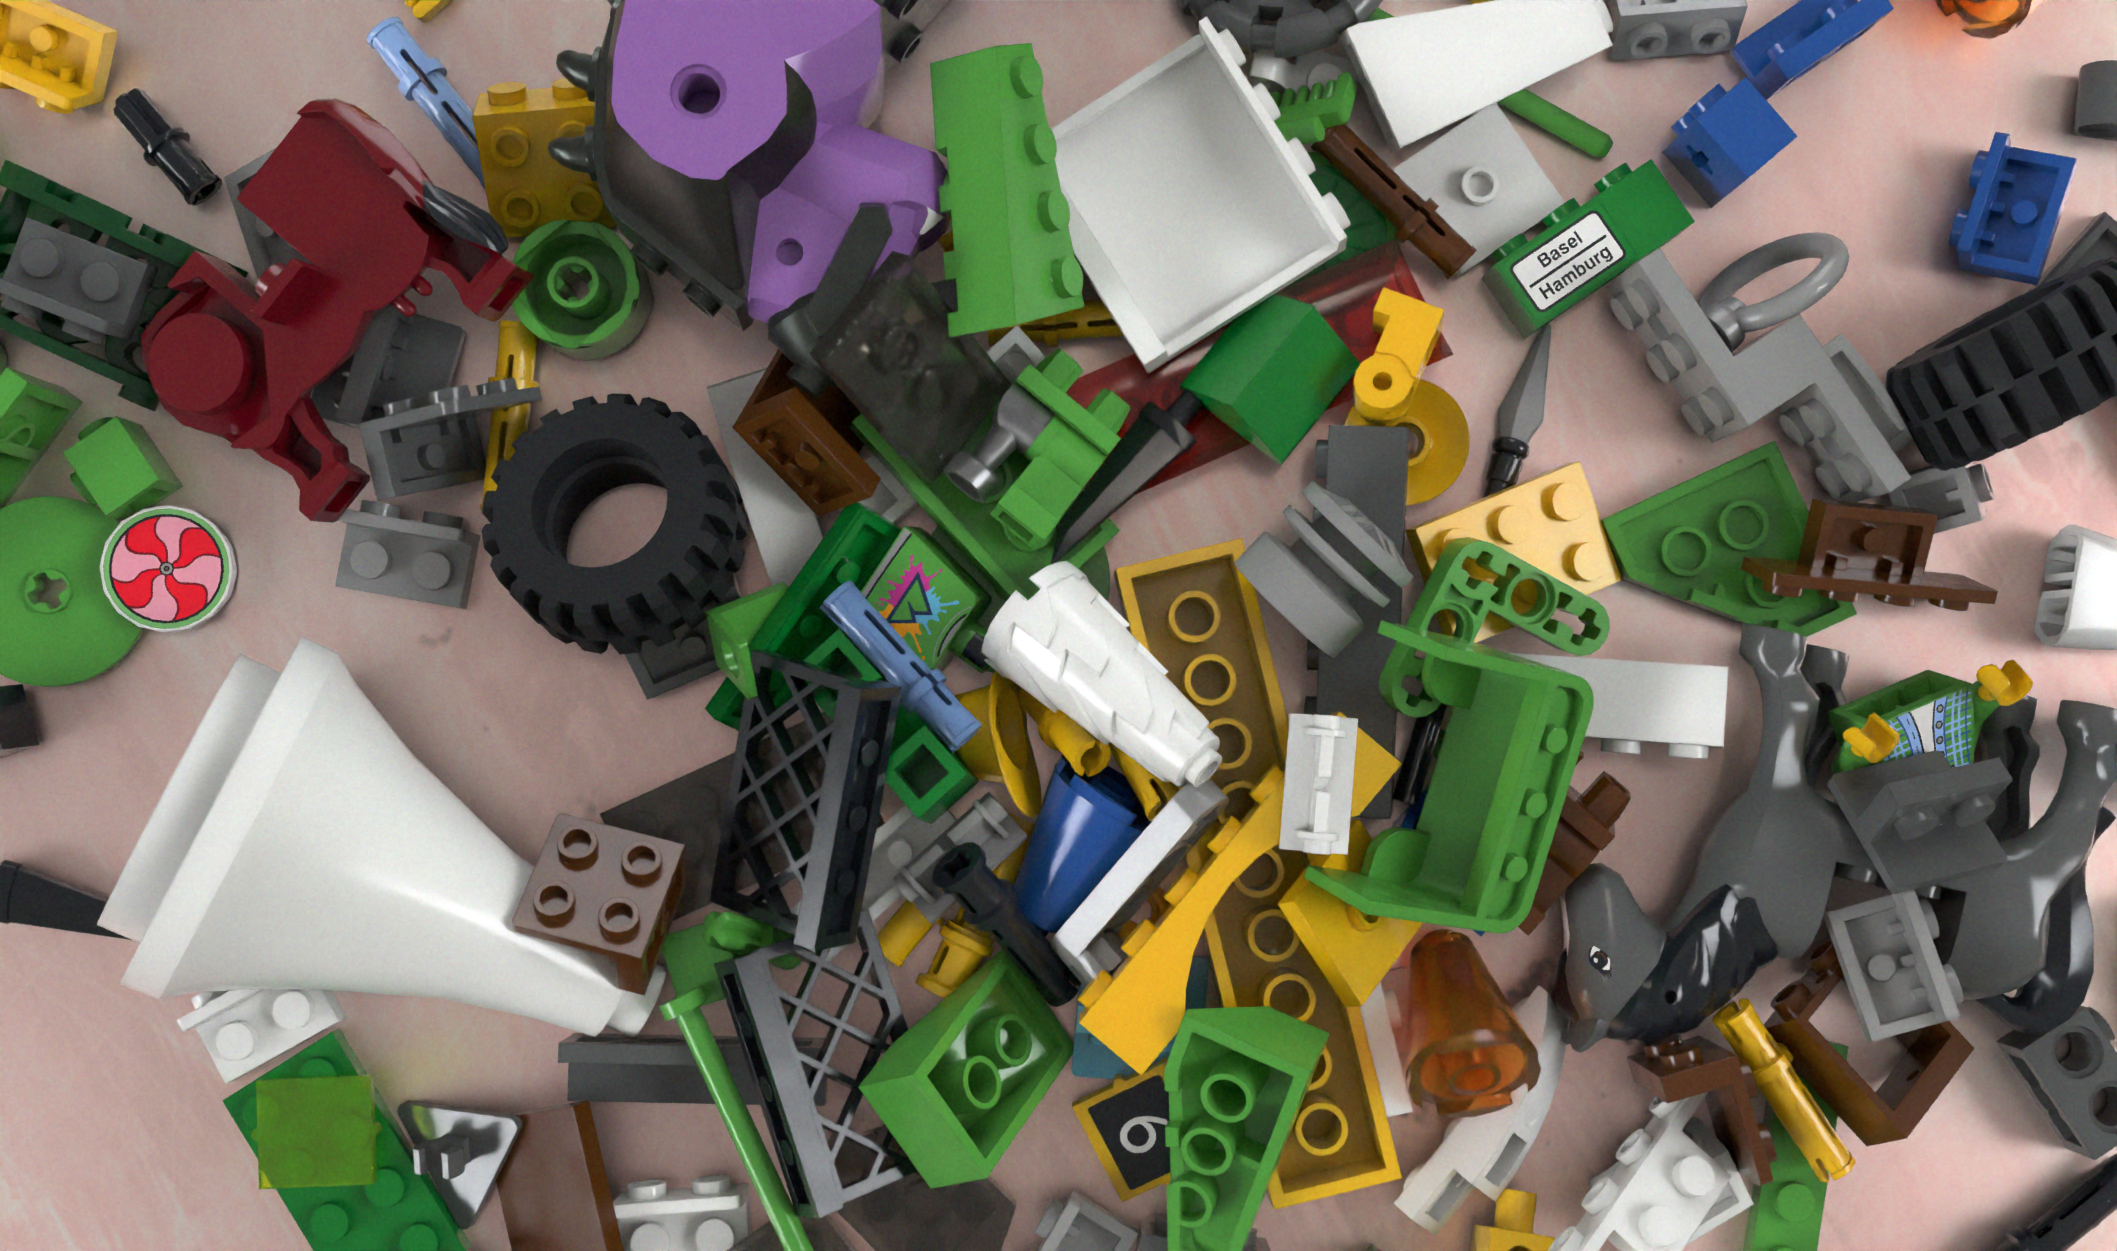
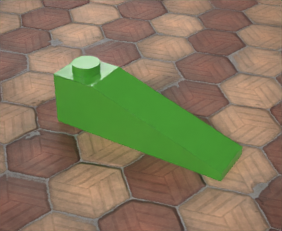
(1232, 1105)

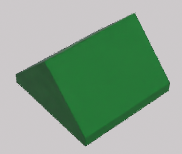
(1273, 374)

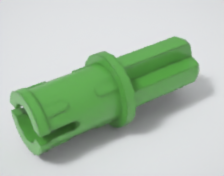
(744, 934)

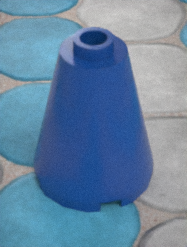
(1076, 842)

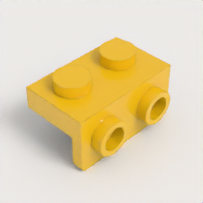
(54, 54)

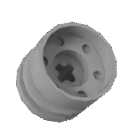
(1324, 569)

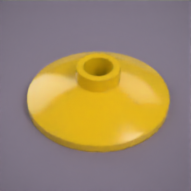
(1441, 441)

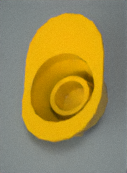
(1002, 745)

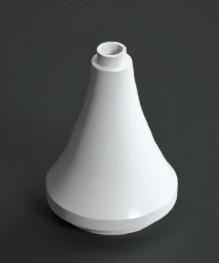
(336, 861)

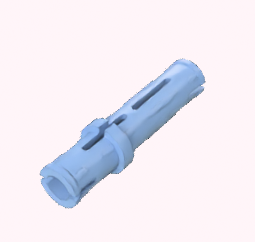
(399, 47)

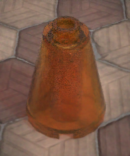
(1462, 1032)

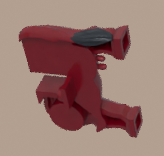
(371, 225)

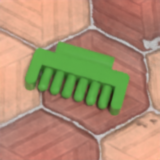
(1309, 117)

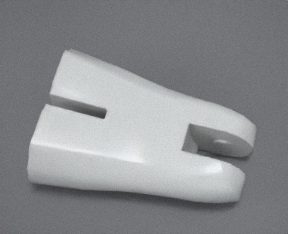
(2088, 611)

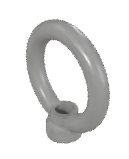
(1734, 319)

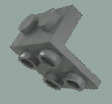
(438, 443)

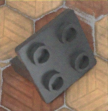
(394, 363)
(1924, 817)

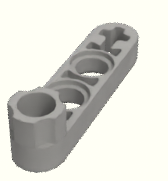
(1089, 936)

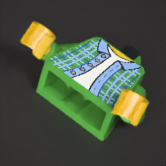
(1924, 716)

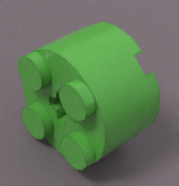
(617, 282)

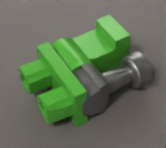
(1051, 432)

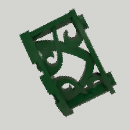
(55, 205)

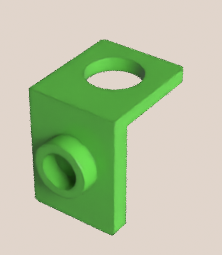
(734, 627)

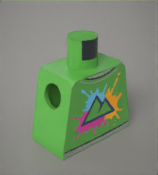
(930, 600)

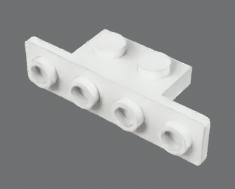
(1656, 1190)

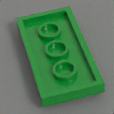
(391, 1215)

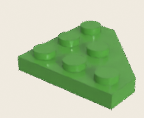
(1698, 532)

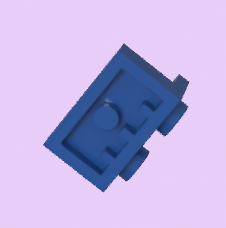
(1804, 39)

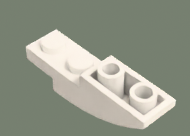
(1491, 1146)

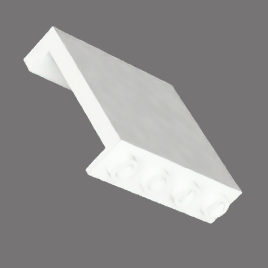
(1190, 198)

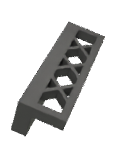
(658, 1068)

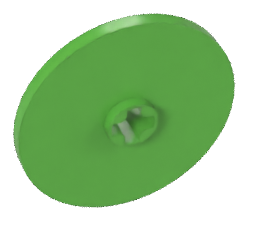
(84, 633)

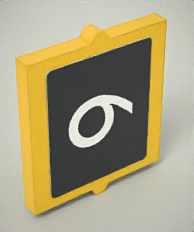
(1128, 1129)

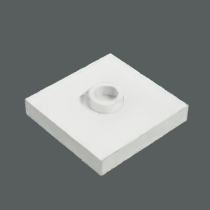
(1482, 182)

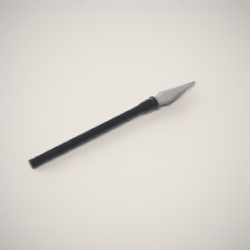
(1518, 421)

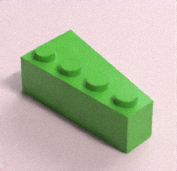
(1002, 192)

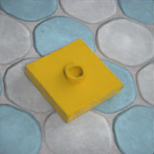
(1345, 942)

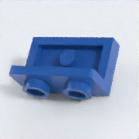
(2012, 211)

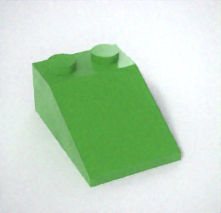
(969, 1074)

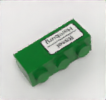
(1585, 246)

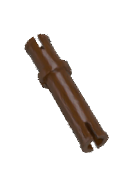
(1395, 199)

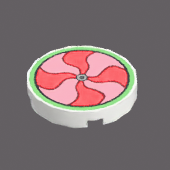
(168, 569)

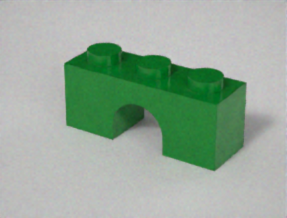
(919, 763)

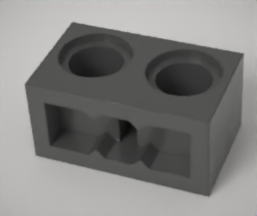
(2068, 1088)

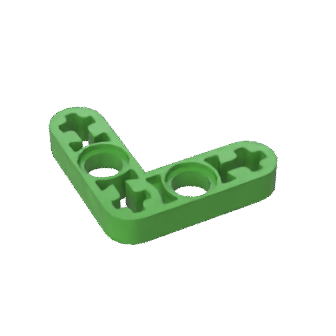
(1470, 603)

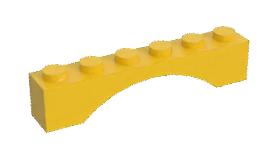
(1145, 997)

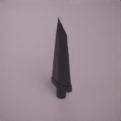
(1139, 457)
(48, 902)

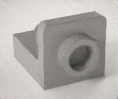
(1953, 494)

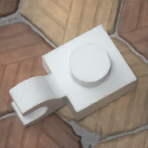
(1308, 69)

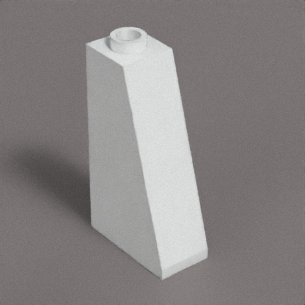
(1461, 59)

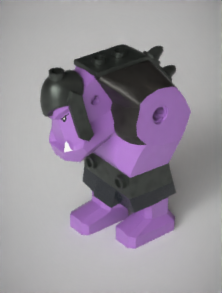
(747, 155)

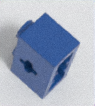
(1726, 140)

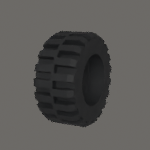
(2012, 370)
(571, 465)

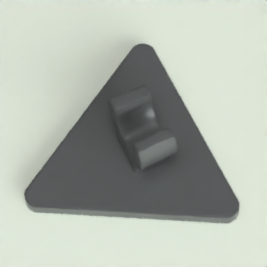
(460, 1151)

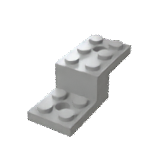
(1773, 371)

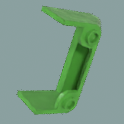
(1490, 793)

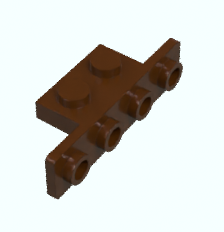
(1867, 551)

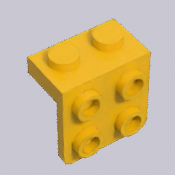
(519, 174)

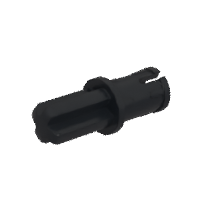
(166, 147)

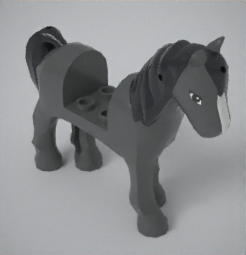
(1780, 843)

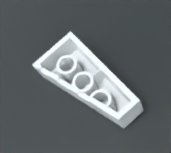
(1651, 703)

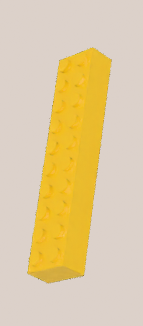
(1212, 640)

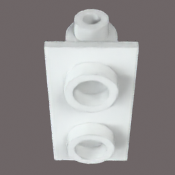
(1318, 783)

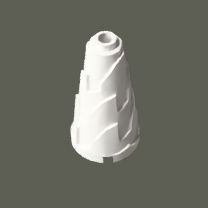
(1081, 659)

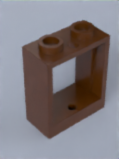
(1906, 1093)

